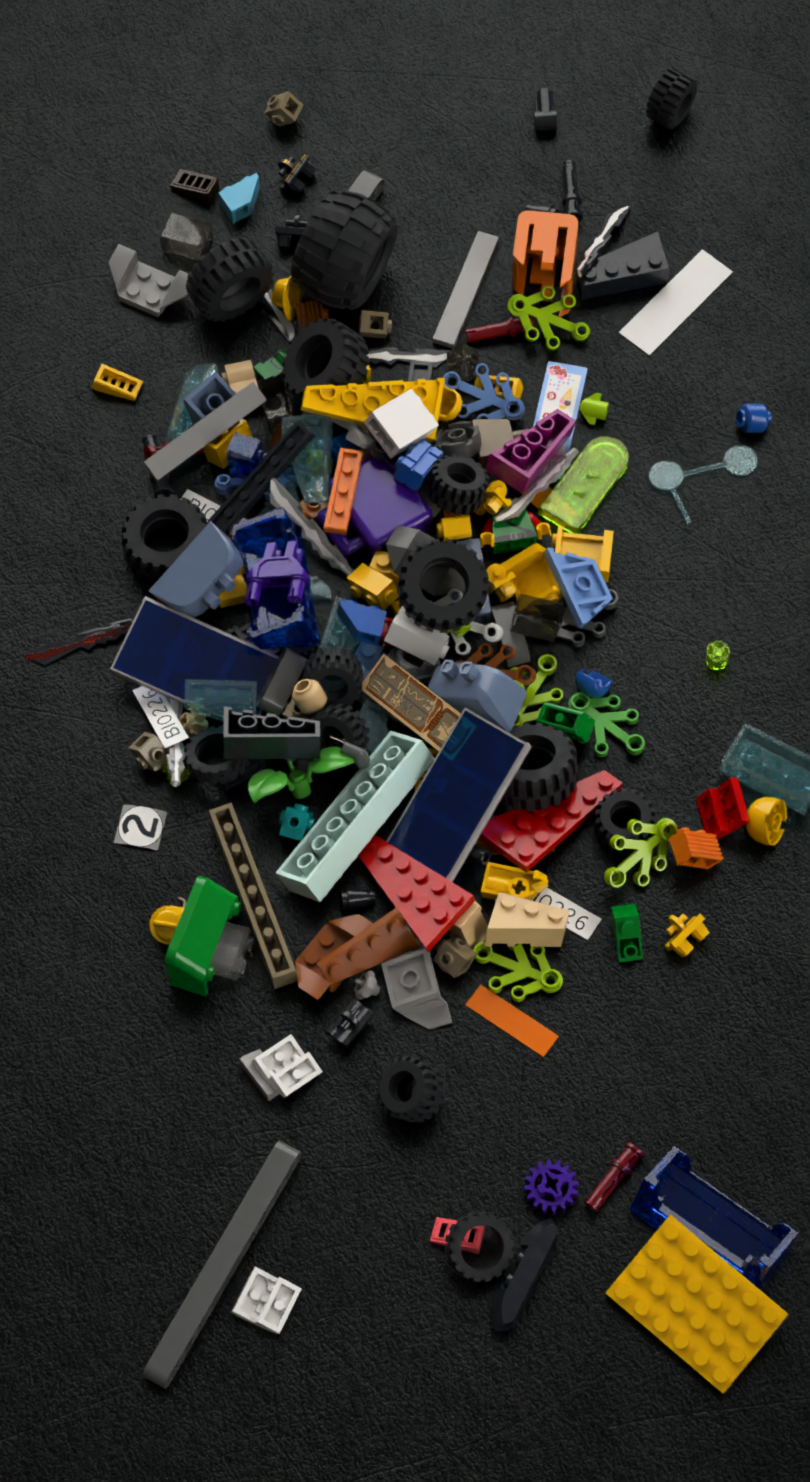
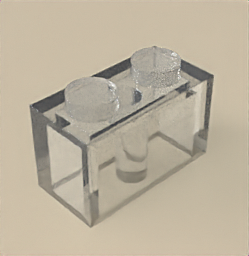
(231, 951)

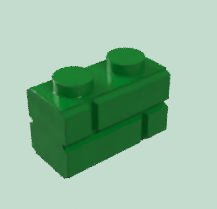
(570, 721)

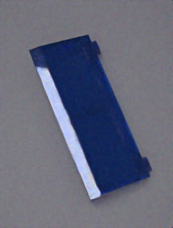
(275, 619)
(712, 1217)

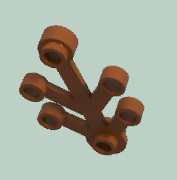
(499, 658)

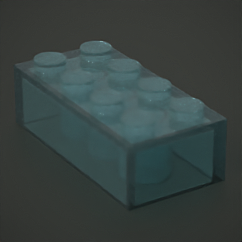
(769, 767)

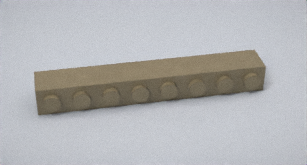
(253, 896)

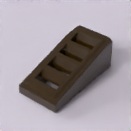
(197, 192)

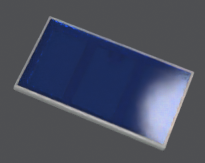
(171, 646)
(459, 794)

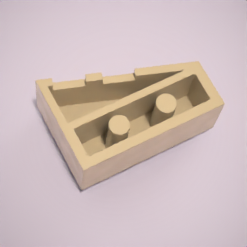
(525, 922)
(470, 926)

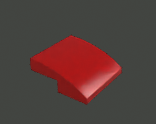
(723, 808)

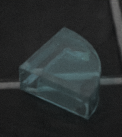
(319, 588)

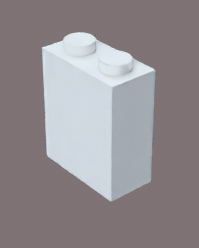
(401, 423)

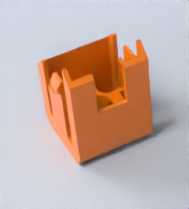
(545, 239)

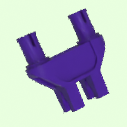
(277, 571)

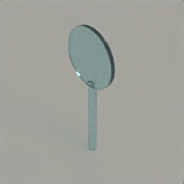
(737, 460)
(668, 476)

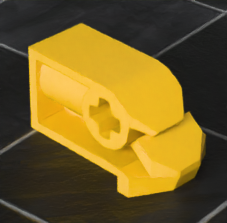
(508, 879)

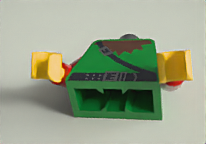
(513, 533)

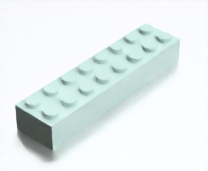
(355, 816)

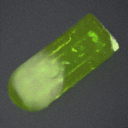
(585, 483)

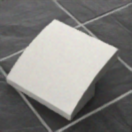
(286, 1066)
(266, 1300)

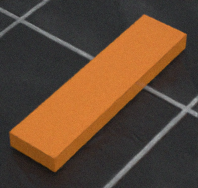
(343, 491)

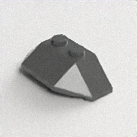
(436, 580)

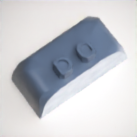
(200, 573)
(479, 689)

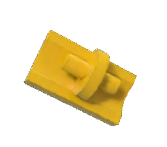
(494, 498)
(500, 583)
(678, 941)

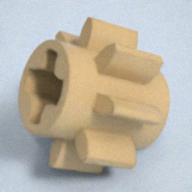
(193, 723)

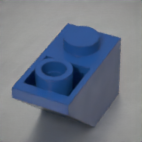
(362, 621)

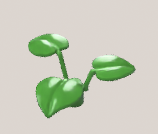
(269, 781)

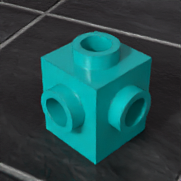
(288, 820)

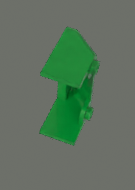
(198, 934)

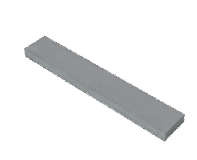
(465, 289)
(204, 431)

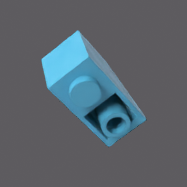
(240, 198)

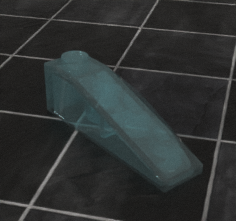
(180, 419)
(314, 462)

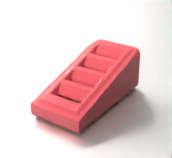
(465, 1246)

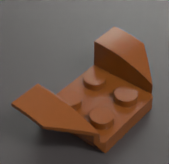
(325, 942)

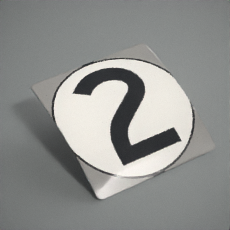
(140, 826)

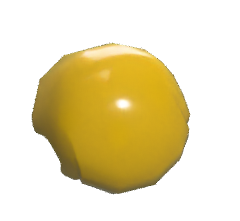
(450, 404)

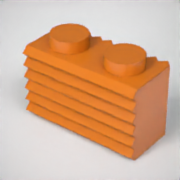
(695, 848)

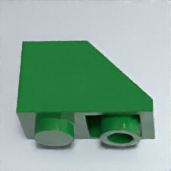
(627, 932)

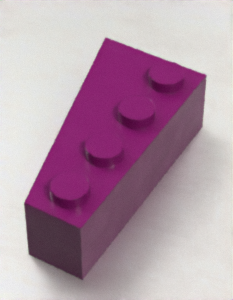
(529, 454)

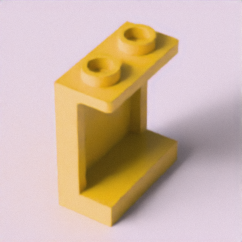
(587, 546)
(533, 574)

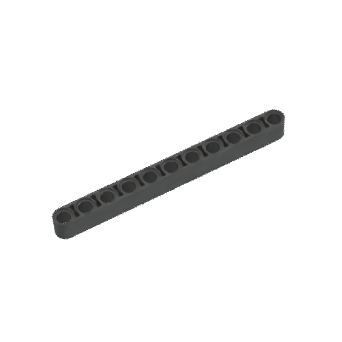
(221, 1264)

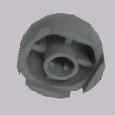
(459, 439)

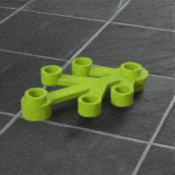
(545, 316)
(532, 699)
(643, 851)
(521, 970)

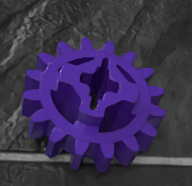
(542, 1192)

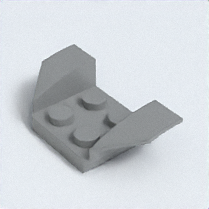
(144, 285)
(415, 988)

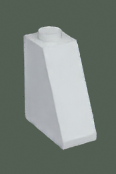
(416, 639)

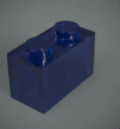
(243, 455)

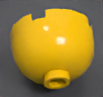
(765, 820)

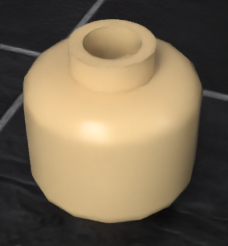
(309, 696)

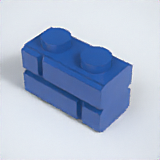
(417, 464)

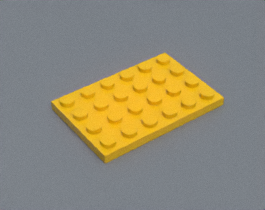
(697, 1304)

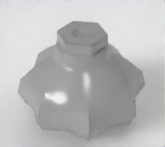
(366, 985)

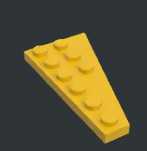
(356, 402)

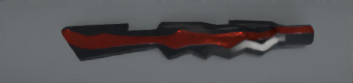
(53, 651)

